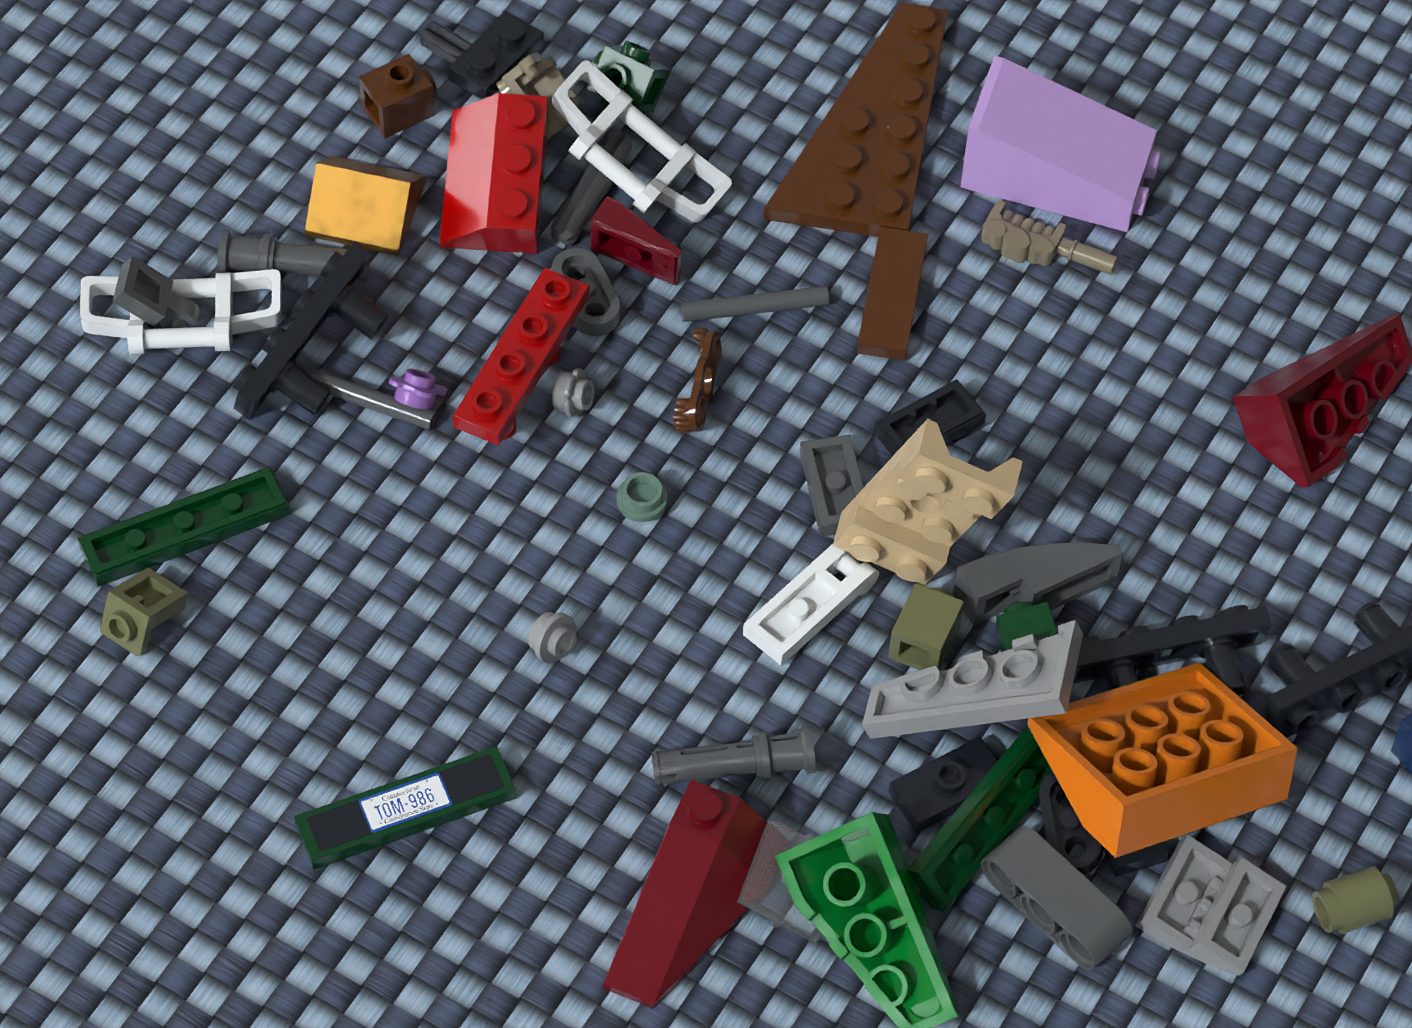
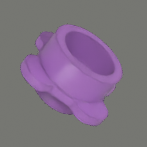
(417, 389)

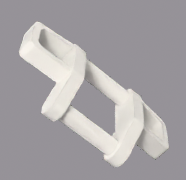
(621, 108)
(225, 324)

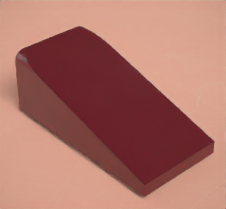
(633, 242)

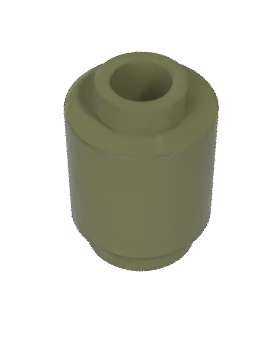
(1355, 900)

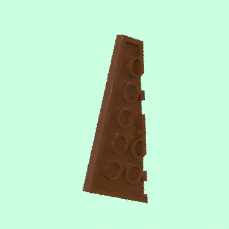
(870, 145)

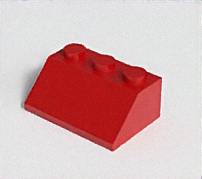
(496, 174)

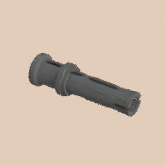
(267, 253)
(759, 755)

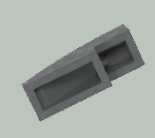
(1034, 574)

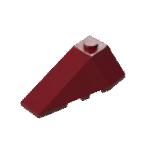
(1318, 403)
(687, 894)

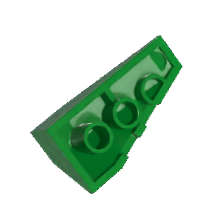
(872, 915)

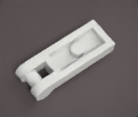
(808, 603)

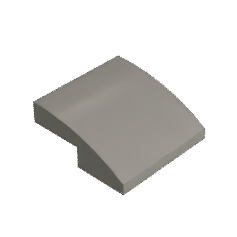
(1211, 906)

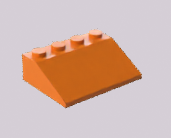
(1164, 758)

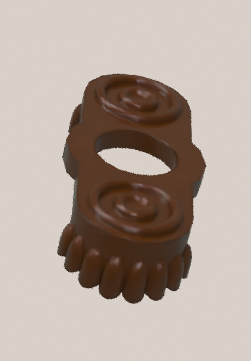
(692, 411)

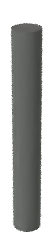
(754, 303)
(372, 399)

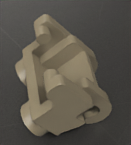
(539, 78)

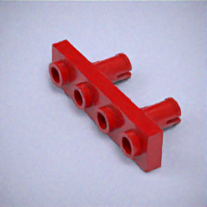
(521, 357)

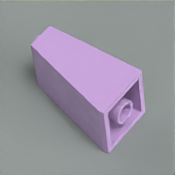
(1057, 149)

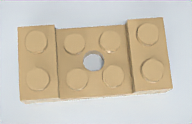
(921, 506)

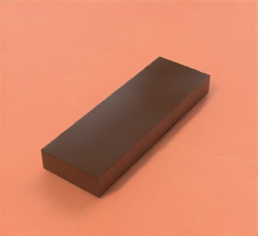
(892, 294)

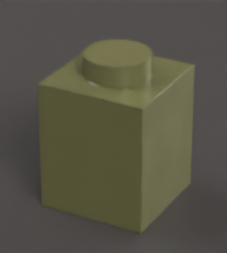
(925, 628)

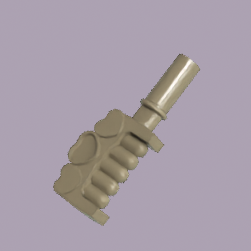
(1032, 241)

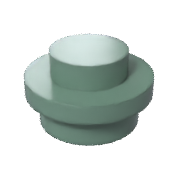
(641, 497)

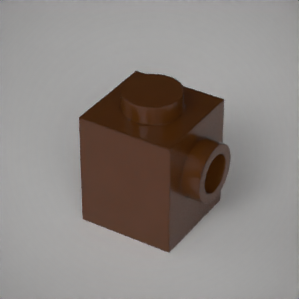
(397, 95)

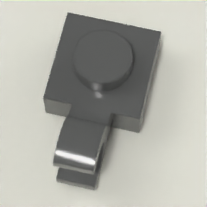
(150, 297)

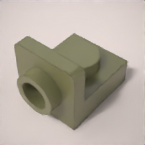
(139, 607)

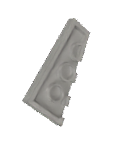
(980, 689)

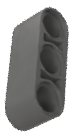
(1056, 897)

